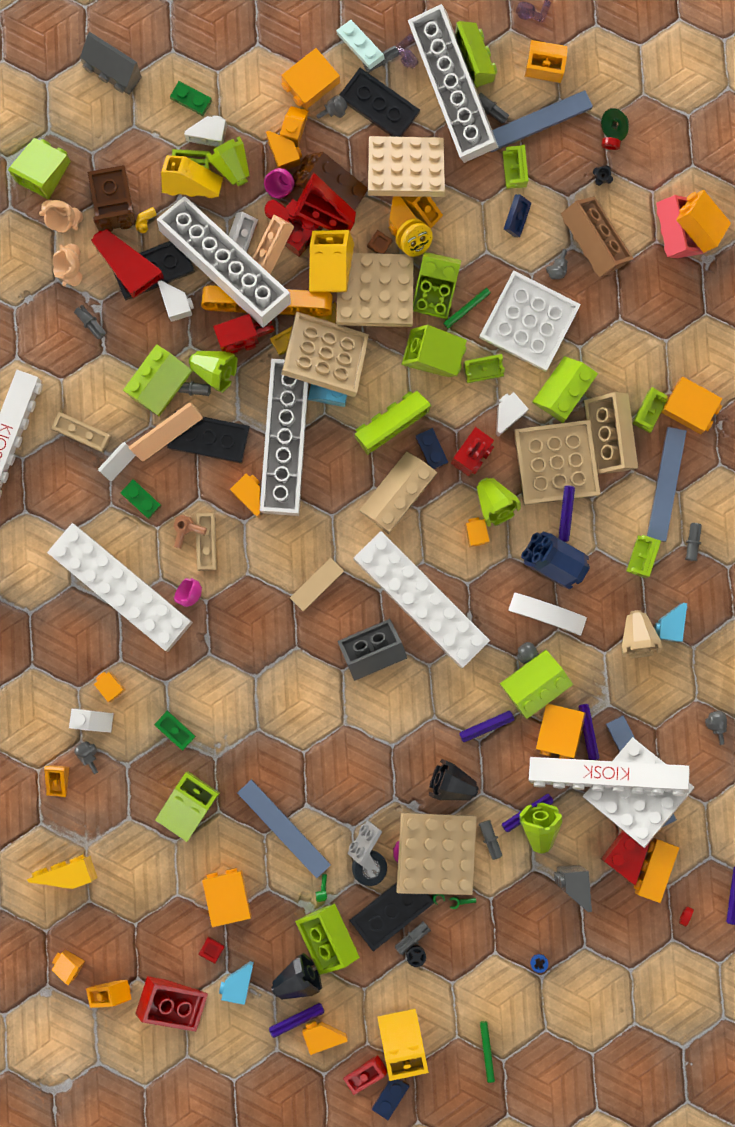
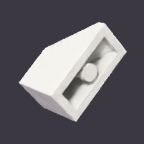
(207, 131)
(175, 301)
(508, 412)
(91, 720)

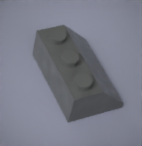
(110, 64)
(372, 649)
(576, 883)

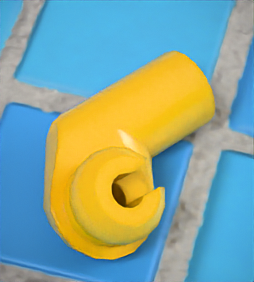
(142, 219)

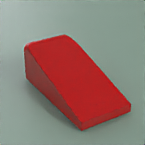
(366, 1075)

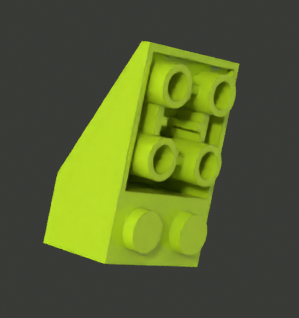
(436, 285)
(187, 806)

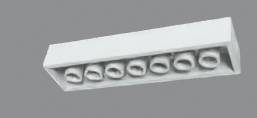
(453, 83)
(224, 261)
(283, 443)
(120, 587)
(421, 599)

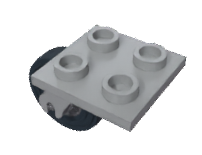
(368, 865)

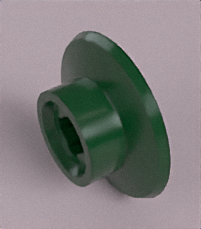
(609, 124)

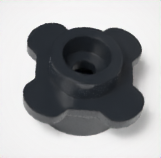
(606, 170)

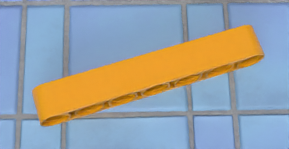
(301, 301)

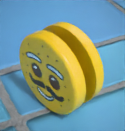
(414, 237)

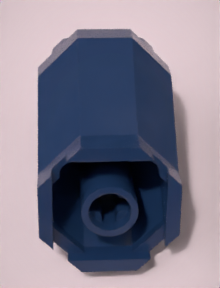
(555, 559)

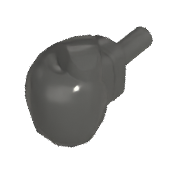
(335, 106)
(559, 267)
(527, 652)
(718, 723)
(85, 753)

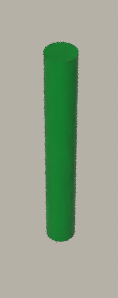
(466, 308)
(487, 1051)

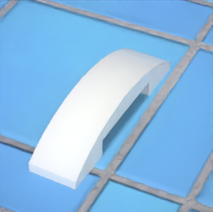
(547, 613)

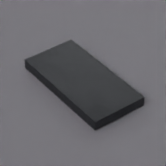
(379, 104)
(169, 260)
(214, 439)
(388, 915)

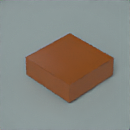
(379, 243)

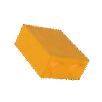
(310, 79)
(703, 221)
(692, 405)
(560, 731)
(226, 897)

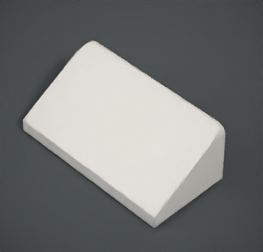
(243, 229)
(116, 462)

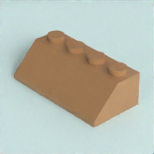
(596, 236)

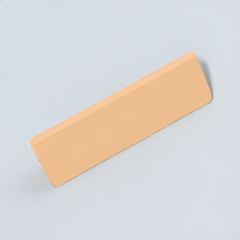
(273, 243)
(166, 432)

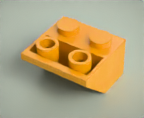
(546, 61)

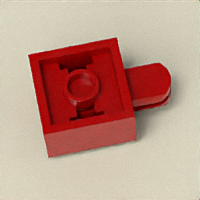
(302, 231)
(240, 334)
(469, 456)

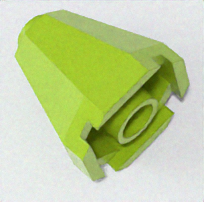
(231, 161)
(214, 367)
(496, 502)
(541, 826)

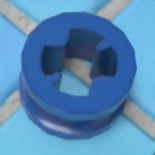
(533, 962)

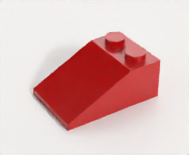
(170, 1004)

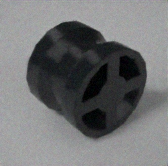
(418, 958)

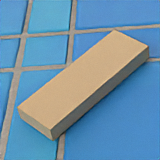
(81, 432)
(206, 543)
(316, 584)

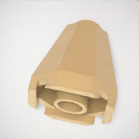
(639, 636)

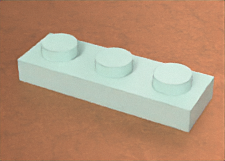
(360, 44)

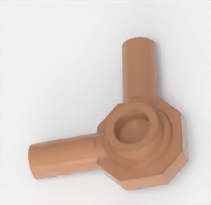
(184, 525)

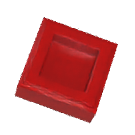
(211, 950)

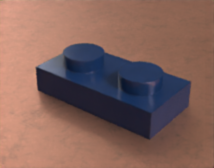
(517, 215)
(431, 449)
(390, 1098)

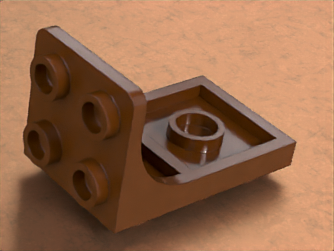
(334, 175)
(111, 198)

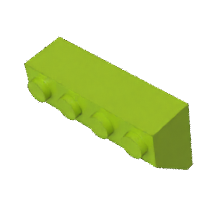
(392, 422)

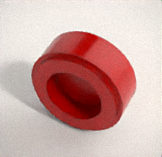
(611, 143)
(686, 916)

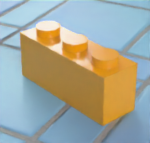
(656, 870)

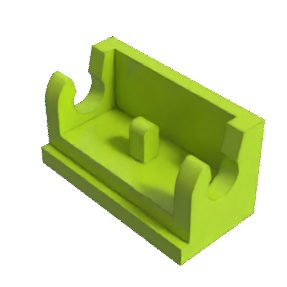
(515, 167)
(484, 368)
(650, 410)
(643, 556)

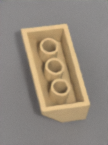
(612, 432)
(398, 492)

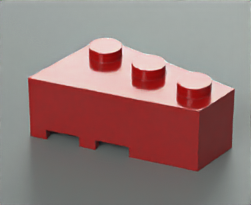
(324, 207)
(626, 857)

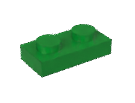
(191, 98)
(140, 499)
(175, 730)

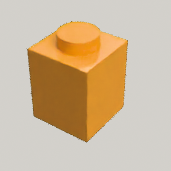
(476, 532)
(109, 686)

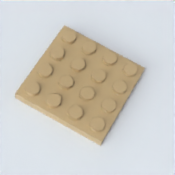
(406, 166)
(378, 291)
(325, 354)
(556, 458)
(436, 854)

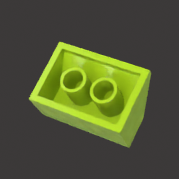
(475, 53)
(157, 380)
(565, 388)
(536, 684)
(327, 939)

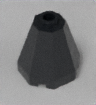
(452, 783)
(297, 979)

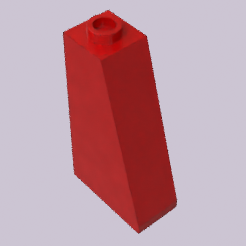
(128, 265)

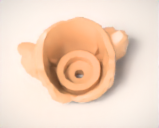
(60, 215)
(67, 265)

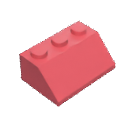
(676, 240)

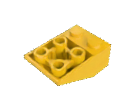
(189, 178)
(330, 260)
(70, 875)
(402, 1044)

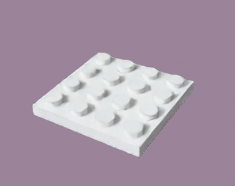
(529, 321)
(636, 813)

